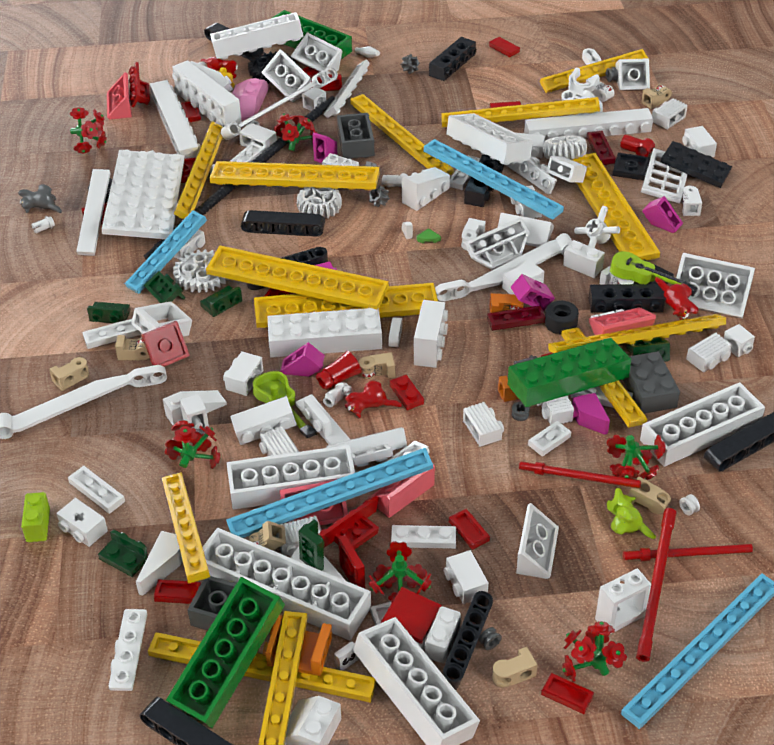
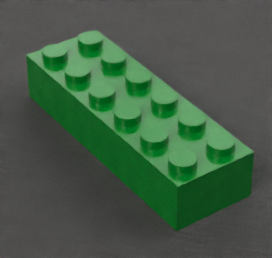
(322, 32)
(568, 372)
(226, 652)

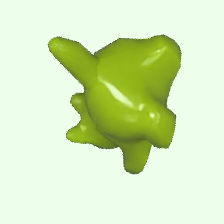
(627, 517)

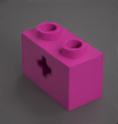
(532, 292)

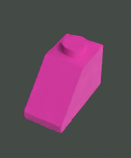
(323, 147)
(662, 215)
(303, 361)
(590, 413)

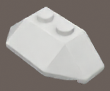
(499, 244)

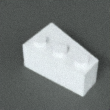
(424, 187)

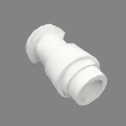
(392, 180)
(335, 395)

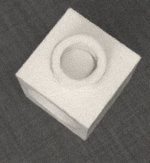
(313, 98)
(741, 340)

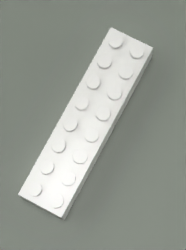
(298, 585)

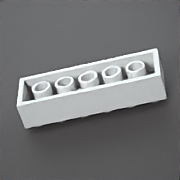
(257, 35)
(206, 94)
(489, 138)
(326, 331)
(703, 422)
(259, 479)
(415, 684)

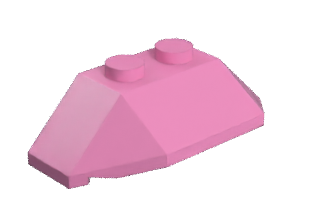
(251, 96)

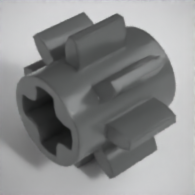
(410, 63)
(379, 196)

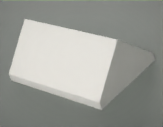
(317, 53)
(286, 74)
(539, 230)
(537, 544)

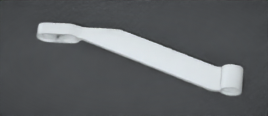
(232, 129)
(495, 276)
(77, 397)

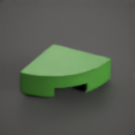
(428, 236)

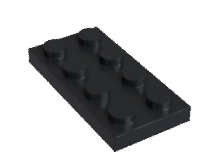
(696, 164)

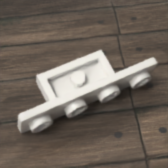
(535, 173)
(321, 420)
(374, 446)
(127, 650)

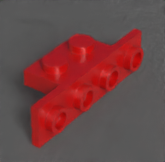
(139, 89)
(354, 525)

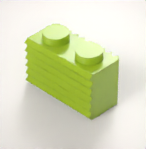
(35, 517)

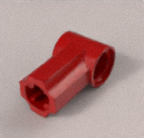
(638, 146)

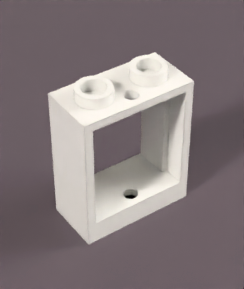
(146, 317)
(623, 603)

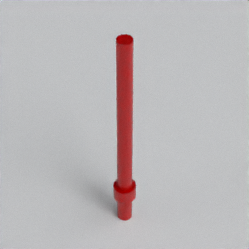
(541, 468)
(646, 554)

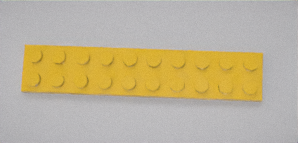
(295, 175)
(602, 191)
(297, 277)
(398, 301)

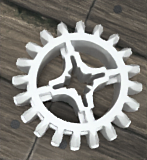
(565, 146)
(319, 201)

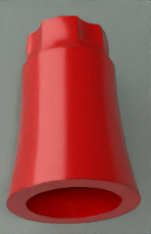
(339, 371)

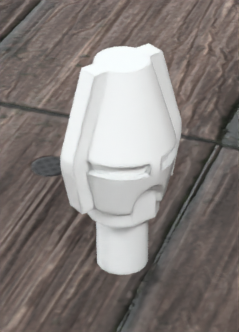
(368, 52)

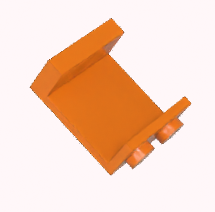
(313, 652)

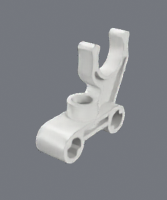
(578, 90)

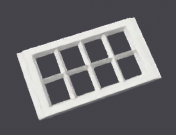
(674, 197)

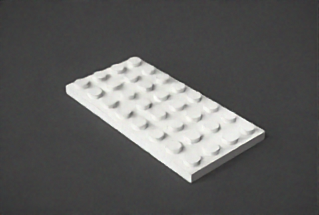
(144, 194)

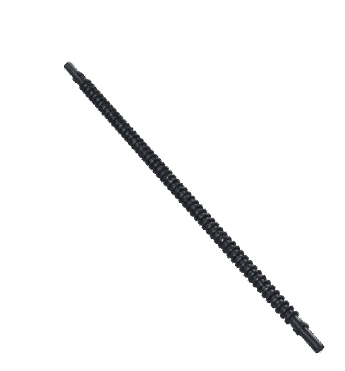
(262, 158)

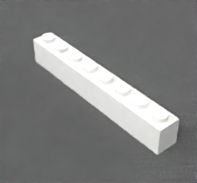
(174, 119)
(578, 125)

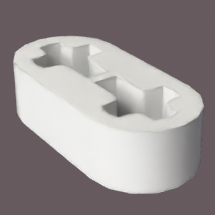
(590, 56)
(395, 332)

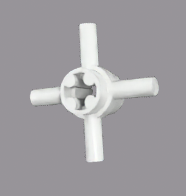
(597, 229)

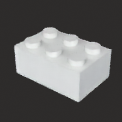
(429, 333)

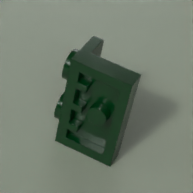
(163, 289)
(222, 300)
(108, 312)
(655, 345)
(311, 545)
(124, 553)

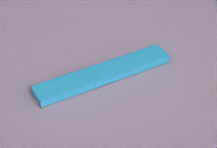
(166, 251)

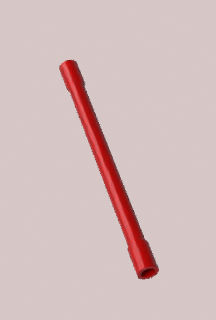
(645, 642)

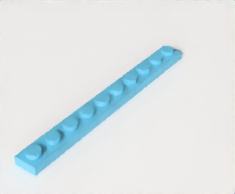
(494, 179)
(331, 493)
(698, 652)

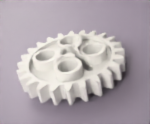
(192, 272)

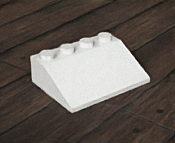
(720, 284)

